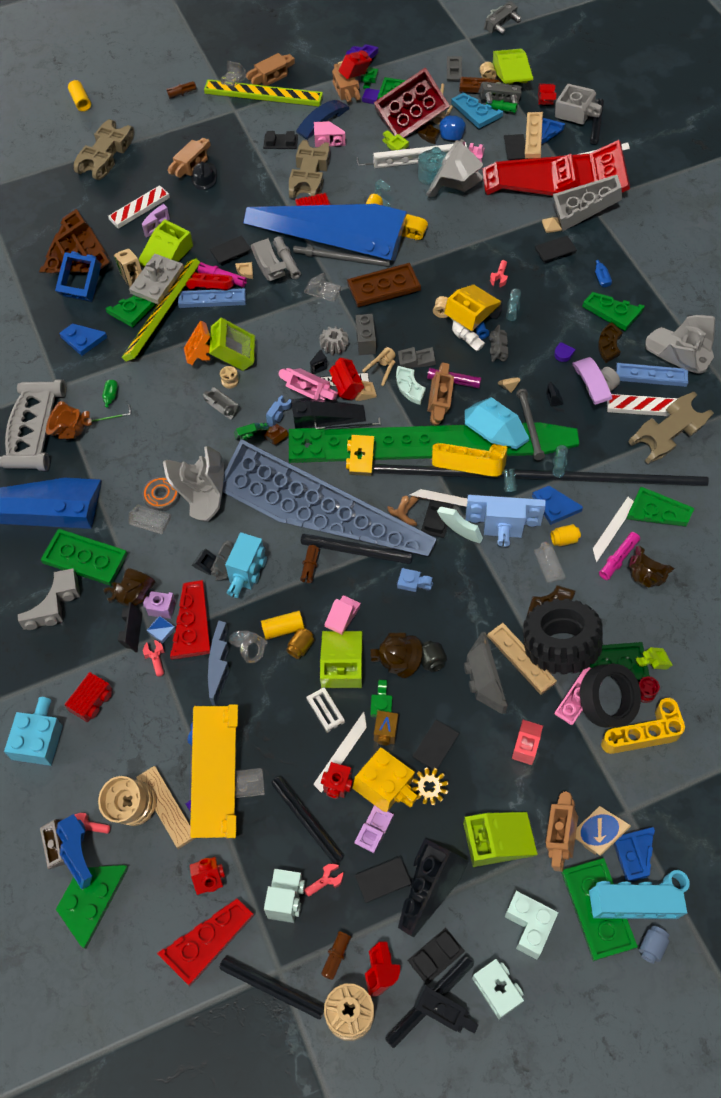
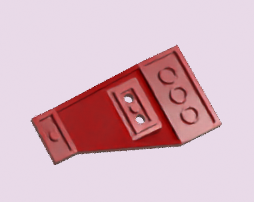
(557, 173)

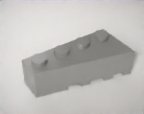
(586, 200)

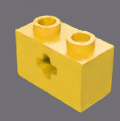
(364, 465)

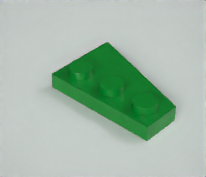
(619, 313)
(659, 509)

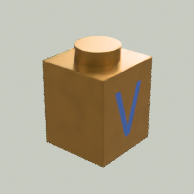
(385, 728)

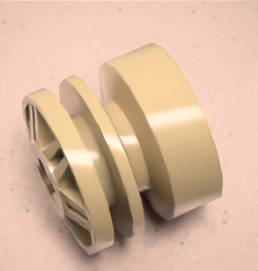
(127, 801)
(342, 1025)

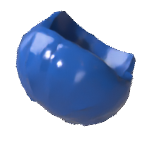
(452, 128)

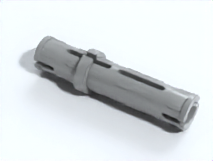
(284, 252)

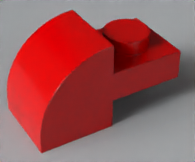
(546, 94)
(383, 972)

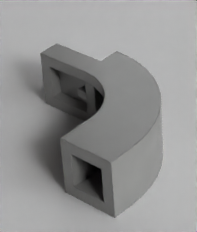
(267, 260)

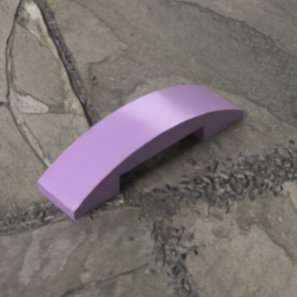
(593, 379)

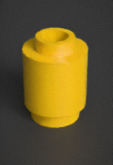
(565, 535)

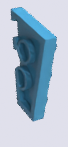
(474, 111)

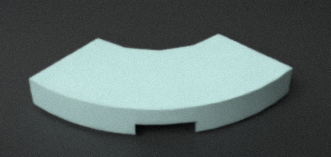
(408, 385)
(459, 524)

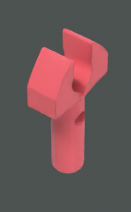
(500, 274)
(155, 657)
(91, 826)
(325, 880)

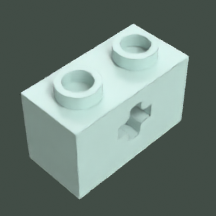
(486, 982)

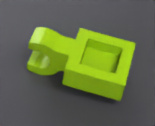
(395, 142)
(656, 657)

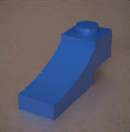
(71, 834)

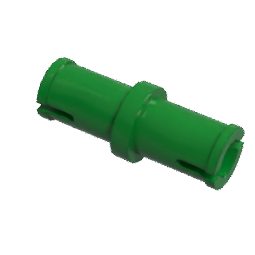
(504, 106)

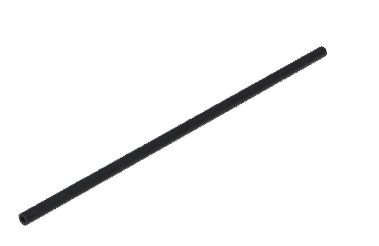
(548, 475)

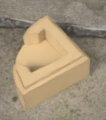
(245, 269)

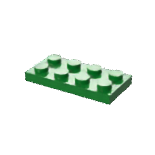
(85, 556)
(603, 935)

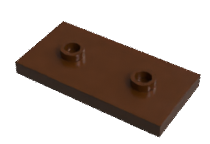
(383, 284)

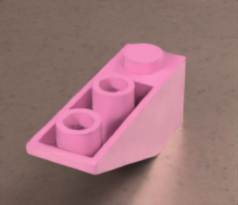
(571, 706)

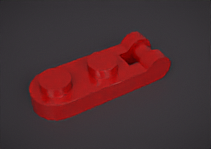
(210, 281)

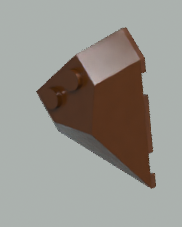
(77, 237)

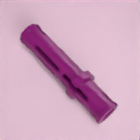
(460, 379)

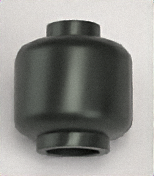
(433, 656)

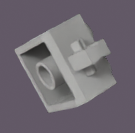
(577, 104)

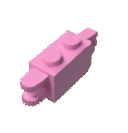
(307, 384)

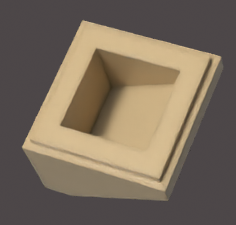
(367, 393)

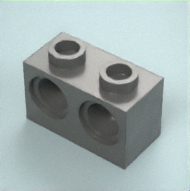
(365, 334)

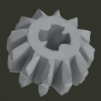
(334, 340)

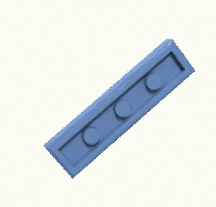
(212, 298)
(652, 374)

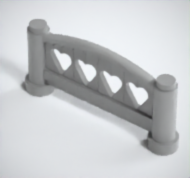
(32, 456)

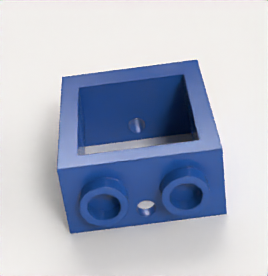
(83, 294)

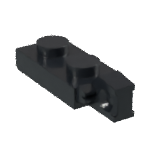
(444, 1010)

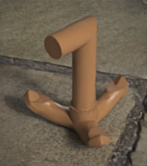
(403, 508)

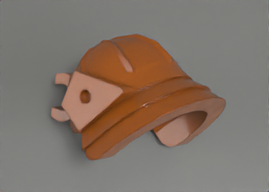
(67, 421)

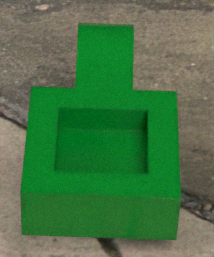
(369, 77)
(381, 701)

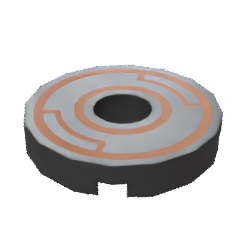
(158, 503)

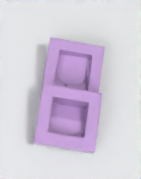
(155, 219)
(374, 829)

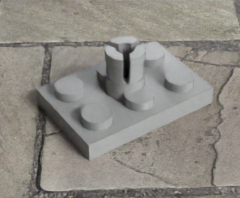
(156, 278)

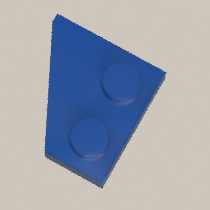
(550, 129)
(82, 338)
(556, 504)
(634, 853)

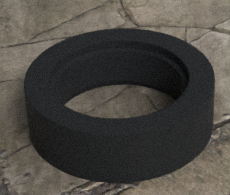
(630, 695)

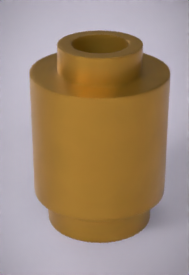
(300, 643)

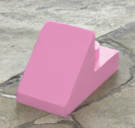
(342, 614)

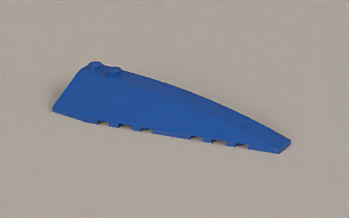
(355, 227)
(51, 503)

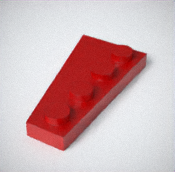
(192, 623)
(199, 948)

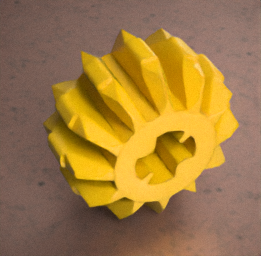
(430, 794)

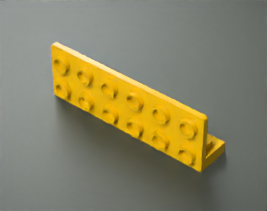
(213, 772)

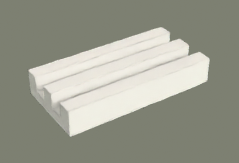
(333, 724)

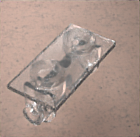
(549, 563)

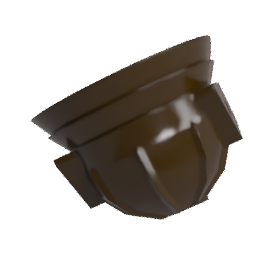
(647, 571)
(131, 589)
(399, 654)

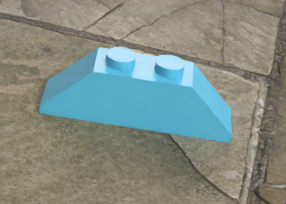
(496, 423)

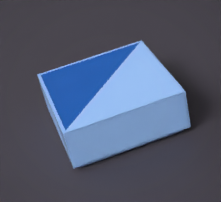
(161, 629)

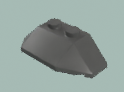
(484, 675)

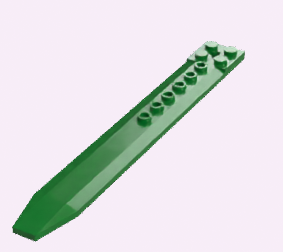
(414, 441)

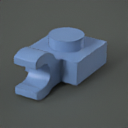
(275, 412)
(411, 580)

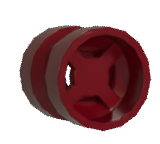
(648, 685)

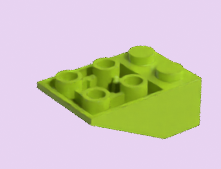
(512, 66)
(167, 241)
(341, 659)
(499, 837)

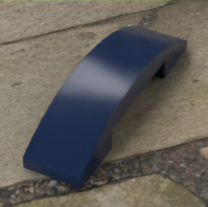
(321, 114)

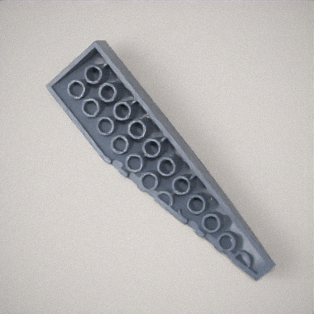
(311, 503)

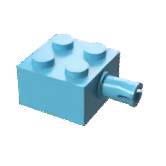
(245, 563)
(34, 735)

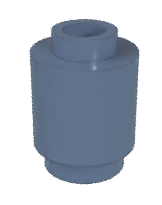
(654, 944)

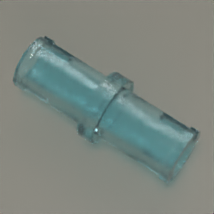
(513, 304)
(560, 461)

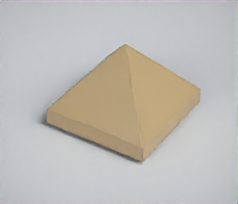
(551, 225)
(509, 384)

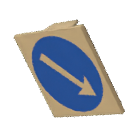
(600, 831)

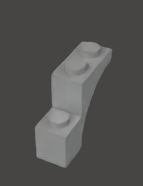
(49, 611)

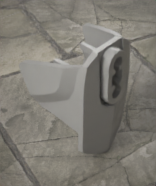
(457, 171)
(687, 346)
(198, 483)

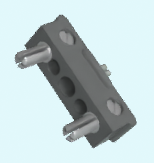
(500, 17)
(499, 92)

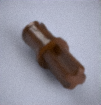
(181, 89)
(309, 563)
(335, 956)

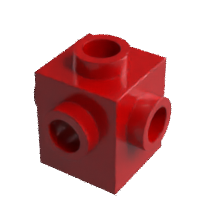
(337, 780)
(207, 875)

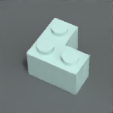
(282, 897)
(537, 922)

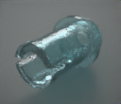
(510, 482)

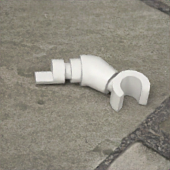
(466, 334)

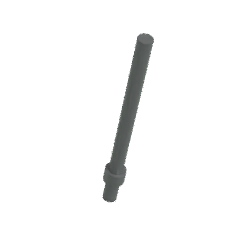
(310, 251)

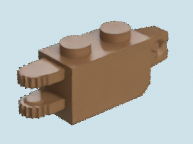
(270, 69)
(345, 87)
(188, 157)
(440, 394)
(561, 831)

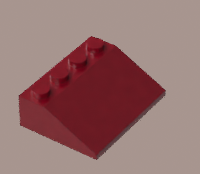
(411, 104)

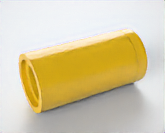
(79, 95)
(282, 625)

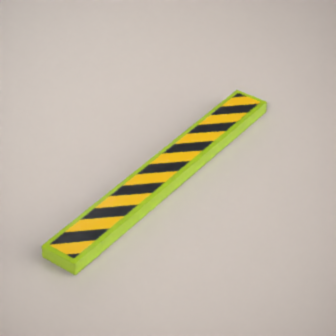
(264, 93)
(159, 312)

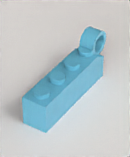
(640, 900)

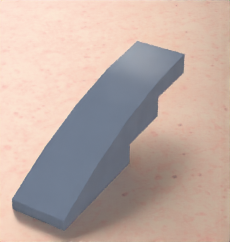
(217, 667)

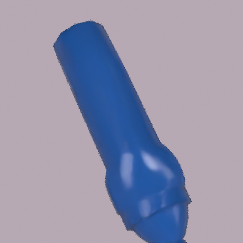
(603, 274)

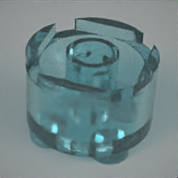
(429, 164)

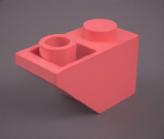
(527, 742)

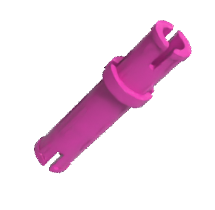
(237, 279)
(615, 562)

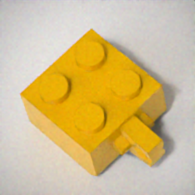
(385, 781)

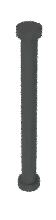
(538, 453)

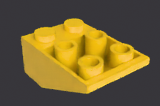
(470, 306)

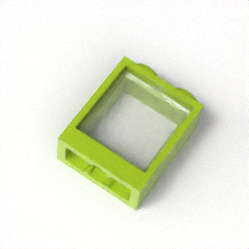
(232, 344)

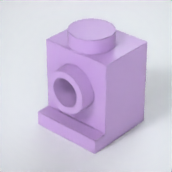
(163, 608)

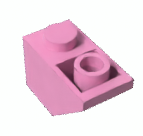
(328, 133)

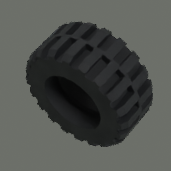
(563, 654)

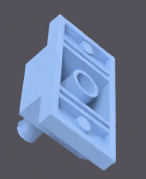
(504, 515)

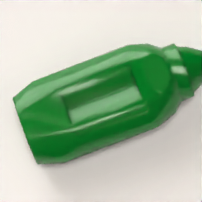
(109, 392)

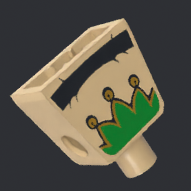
(127, 262)

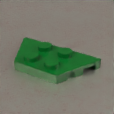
(85, 908)

